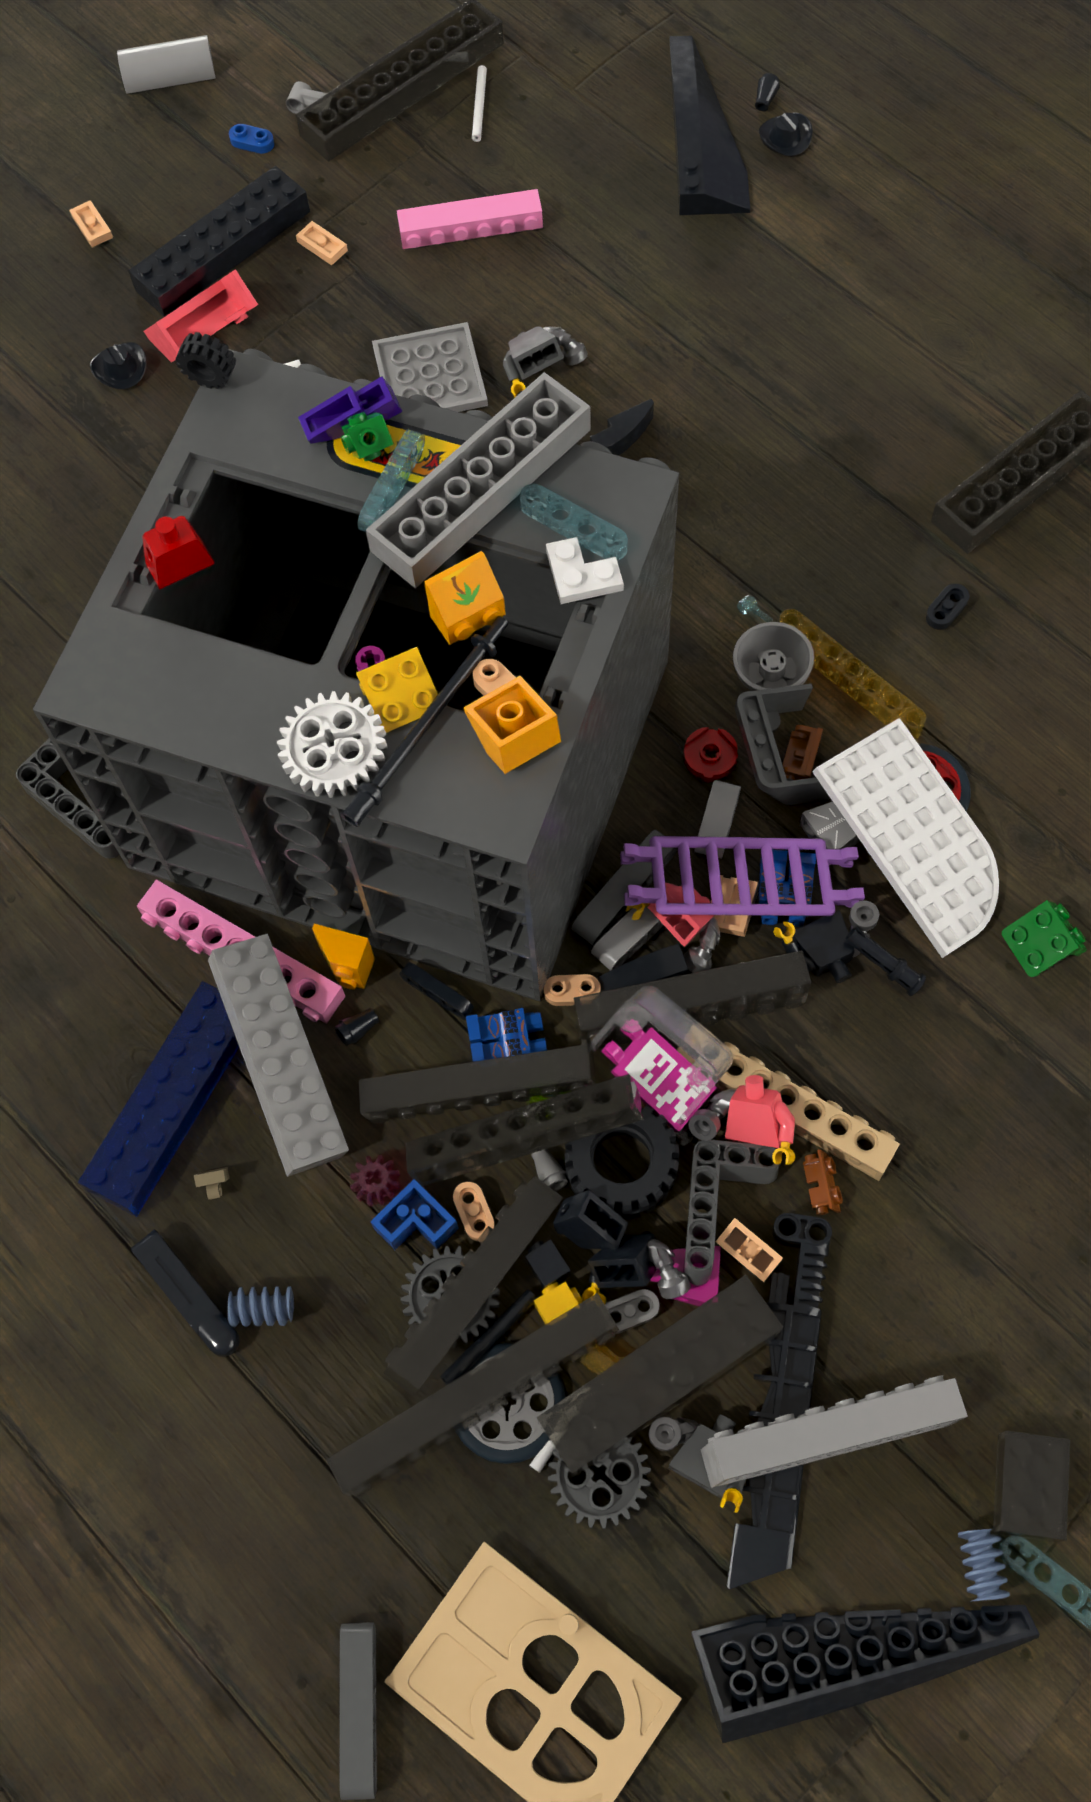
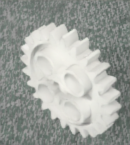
(337, 770)

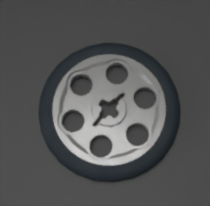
(506, 1446)

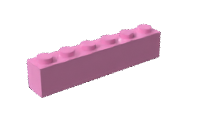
(470, 219)

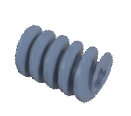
(260, 1307)
(983, 1565)

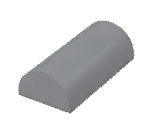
(166, 64)

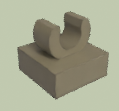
(212, 1180)

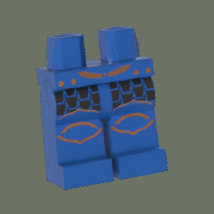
(785, 888)
(504, 1034)

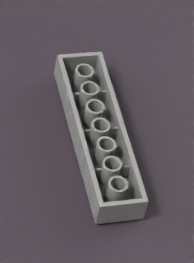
(479, 479)
(277, 1055)
(832, 1432)

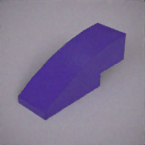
(327, 418)

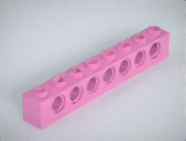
(161, 899)

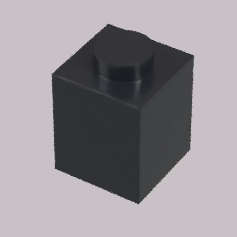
(547, 1263)

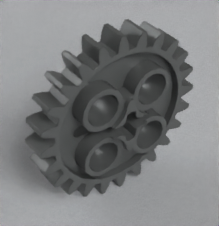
(431, 1272)
(580, 1496)

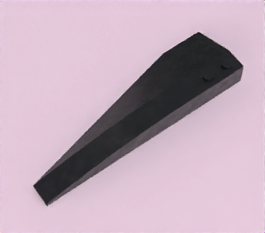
(707, 158)
(800, 1668)

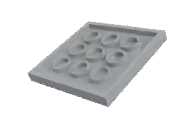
(435, 365)

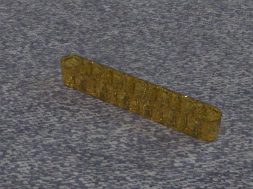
(864, 677)

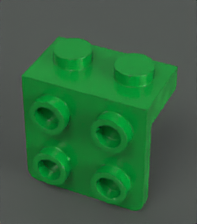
(1043, 938)

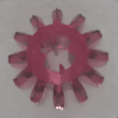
(377, 1170)

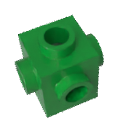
(376, 435)

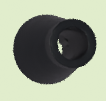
(767, 89)
(356, 1026)

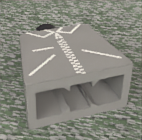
(828, 824)

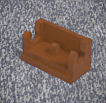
(801, 752)

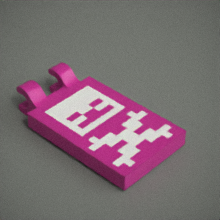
(657, 1072)

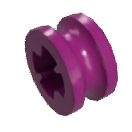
(368, 653)

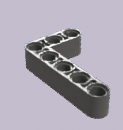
(62, 799)
(706, 1197)

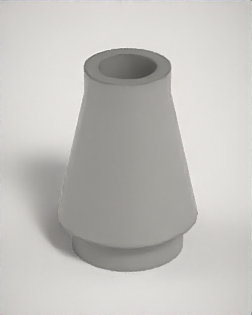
(549, 1170)

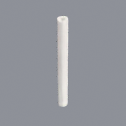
(479, 103)

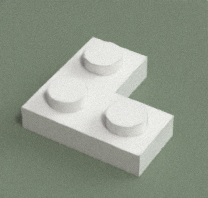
(580, 580)

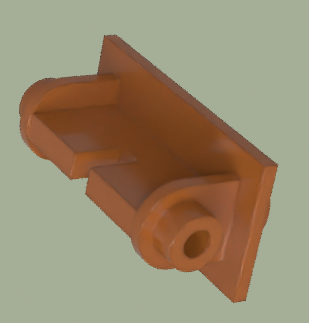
(822, 1171)

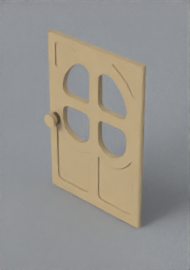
(478, 1648)

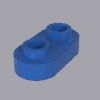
(251, 138)

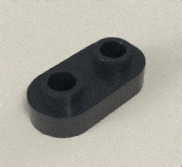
(946, 608)

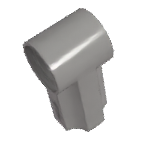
(301, 97)

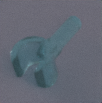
(749, 604)

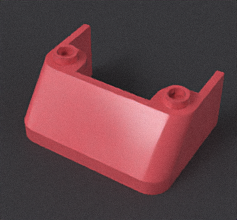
(205, 314)

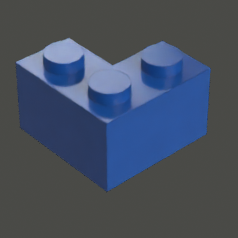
(411, 1211)

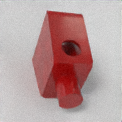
(174, 551)

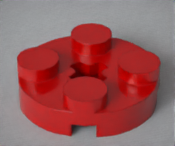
(710, 768)

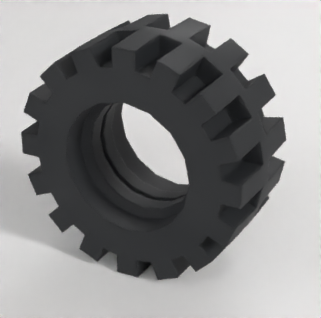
(205, 360)

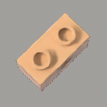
(749, 1250)

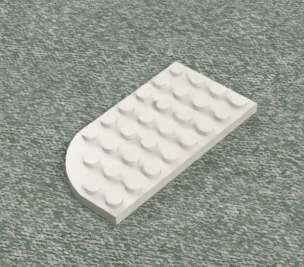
(916, 834)

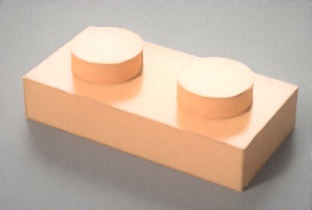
(91, 223)
(321, 243)

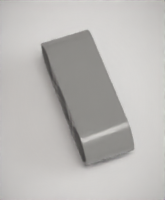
(719, 813)
(625, 938)

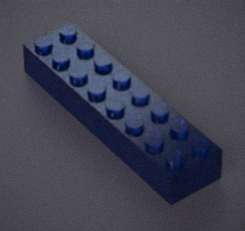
(163, 1104)

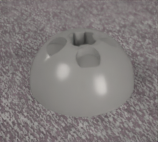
(771, 648)

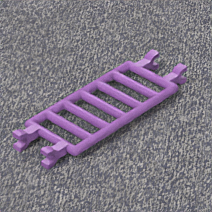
(825, 857)

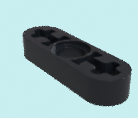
(436, 990)

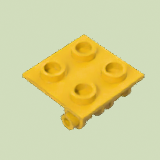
(398, 689)

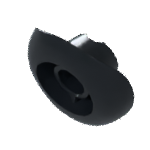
(787, 133)
(119, 365)

